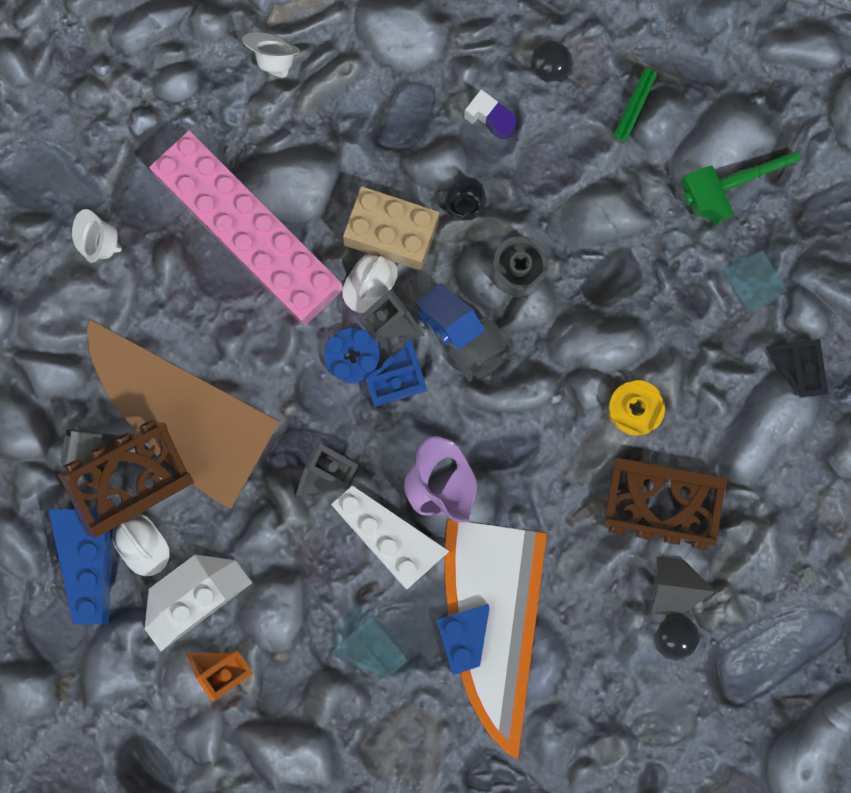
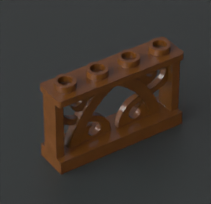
(164, 484)
(699, 486)

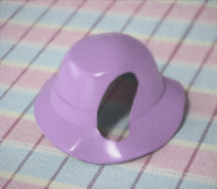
(459, 492)

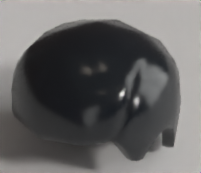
(552, 62)
(466, 199)
(676, 637)

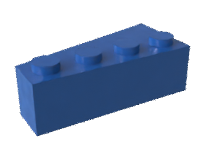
(84, 566)

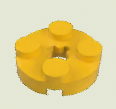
(622, 415)

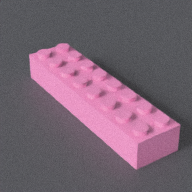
(246, 228)

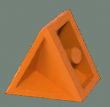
(219, 671)

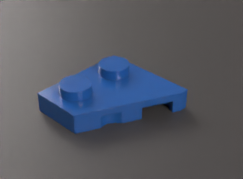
(397, 377)
(464, 637)

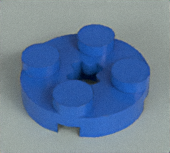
(360, 342)

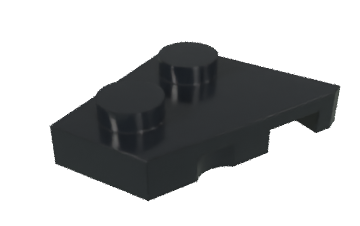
(801, 367)

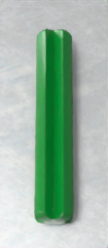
(635, 105)

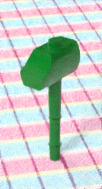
(707, 193)

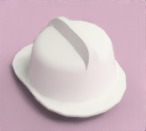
(271, 52)
(94, 237)
(368, 282)
(141, 545)

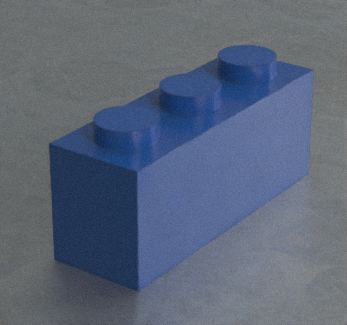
(448, 317)

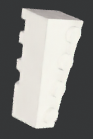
(392, 540)

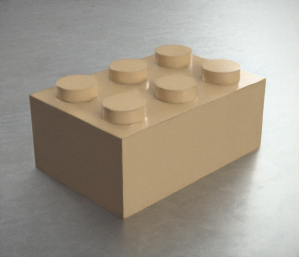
(391, 228)

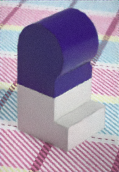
(492, 115)

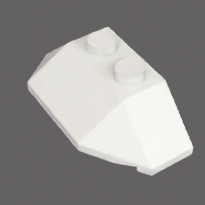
(191, 596)

